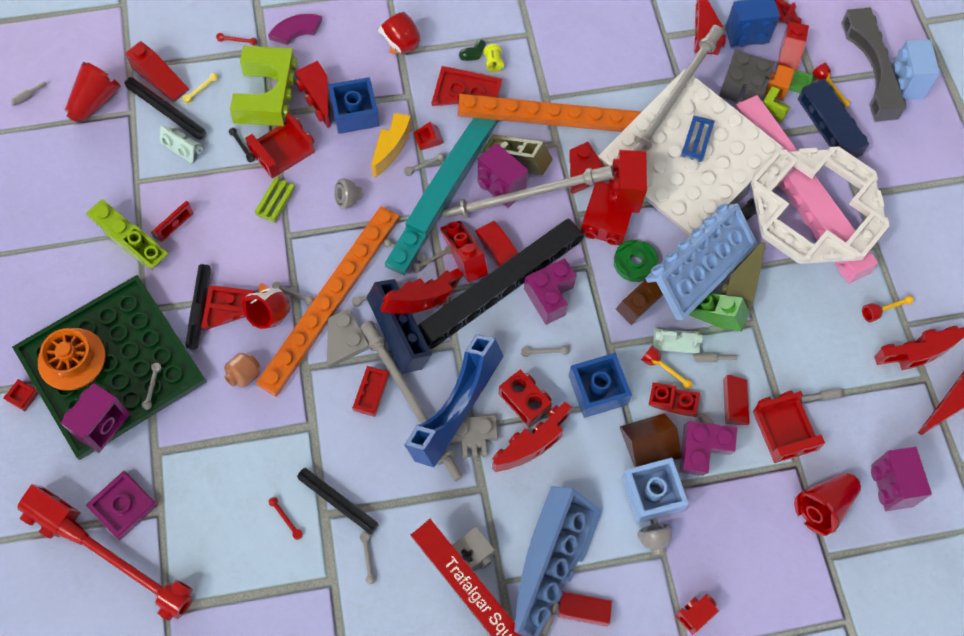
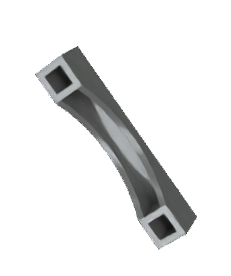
(862, 30)

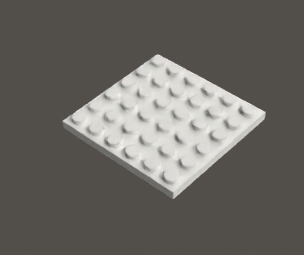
(685, 187)

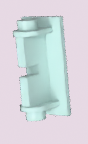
(175, 141)
(677, 340)

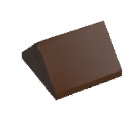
(651, 440)

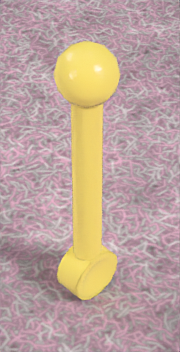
(188, 98)

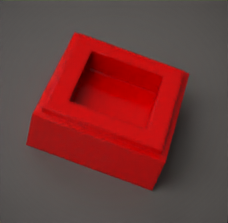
(21, 395)

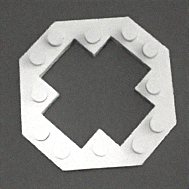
(828, 247)

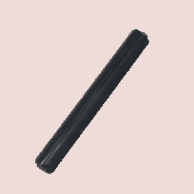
(165, 108)

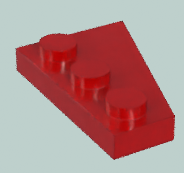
(455, 82)

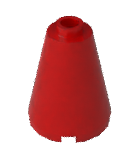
(89, 92)
(827, 503)

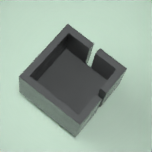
(747, 72)

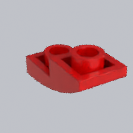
(497, 242)
(675, 401)

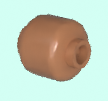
(241, 370)

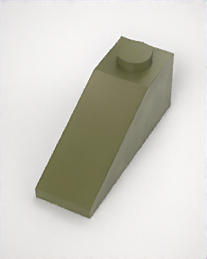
(528, 152)
(745, 278)

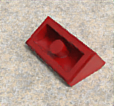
(172, 222)
(736, 400)
(585, 609)

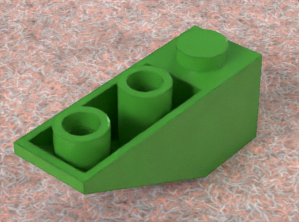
(722, 311)

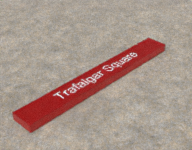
(463, 580)

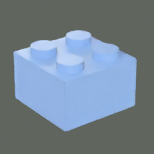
(916, 68)
(654, 490)

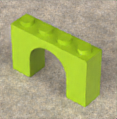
(272, 106)

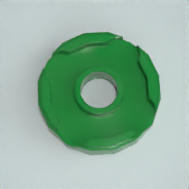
(631, 271)

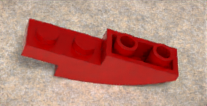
(421, 296)
(926, 349)
(528, 446)

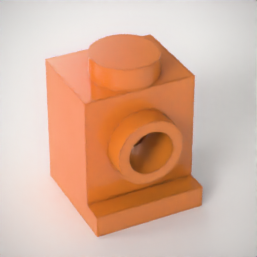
(780, 79)

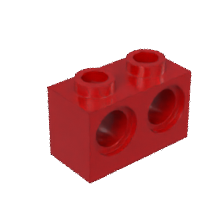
(519, 400)

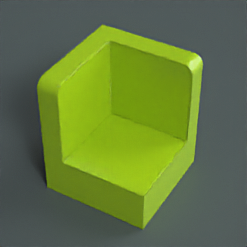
(774, 106)

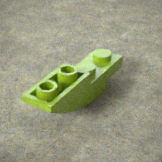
(126, 235)

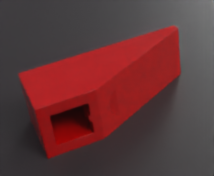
(314, 83)
(465, 251)

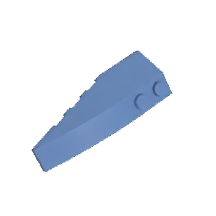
(554, 550)

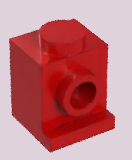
(697, 613)

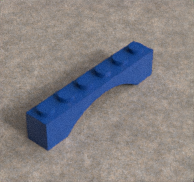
(433, 436)

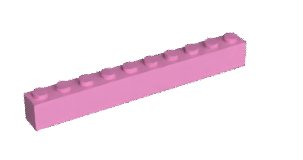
(808, 194)

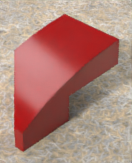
(787, 12)

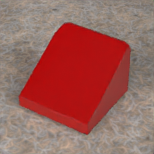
(428, 136)

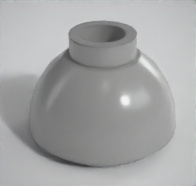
(347, 193)
(656, 537)

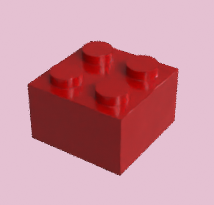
(629, 182)

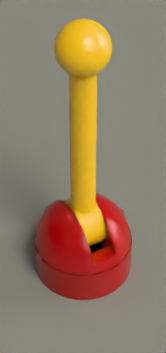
(824, 72)
(873, 312)
(653, 357)

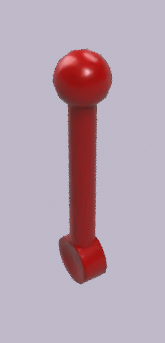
(220, 37)
(297, 534)

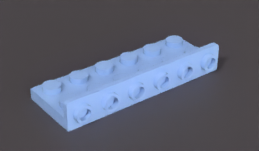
(703, 259)

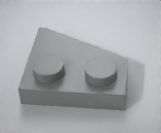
(344, 338)

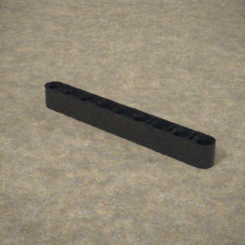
(499, 283)

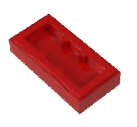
(371, 391)

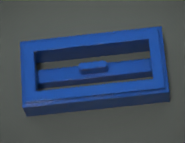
(693, 155)

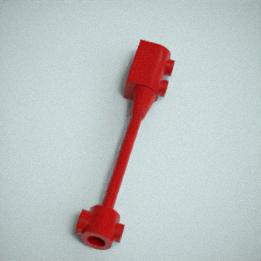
(59, 519)

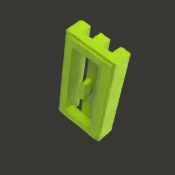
(268, 195)

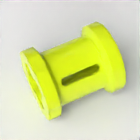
(493, 58)

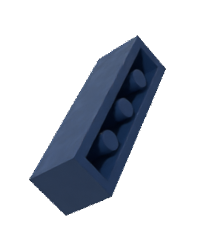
(832, 118)
(399, 330)

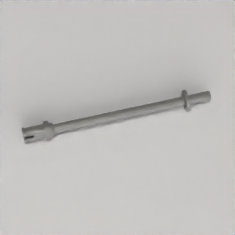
(707, 45)
(589, 177)
(378, 343)

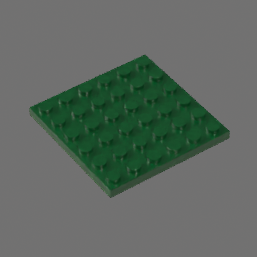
(134, 340)

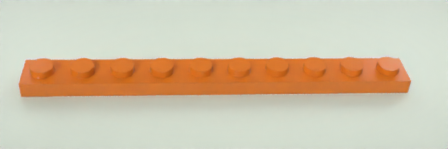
(545, 113)
(327, 302)

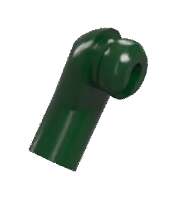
(472, 53)

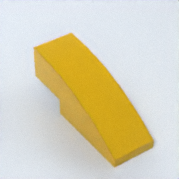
(390, 143)

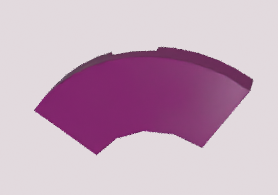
(295, 26)

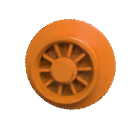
(71, 358)

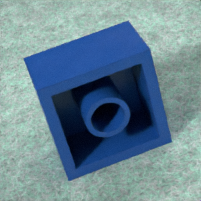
(751, 22)
(354, 105)
(599, 385)

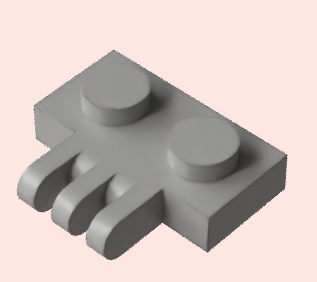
(475, 433)

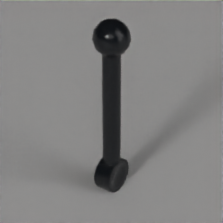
(249, 156)

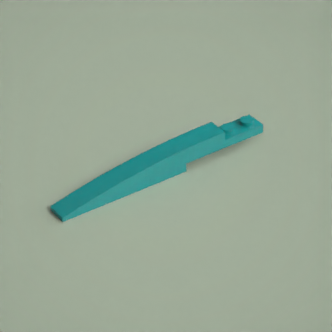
(439, 194)

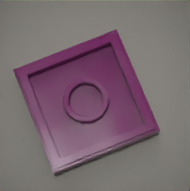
(121, 505)

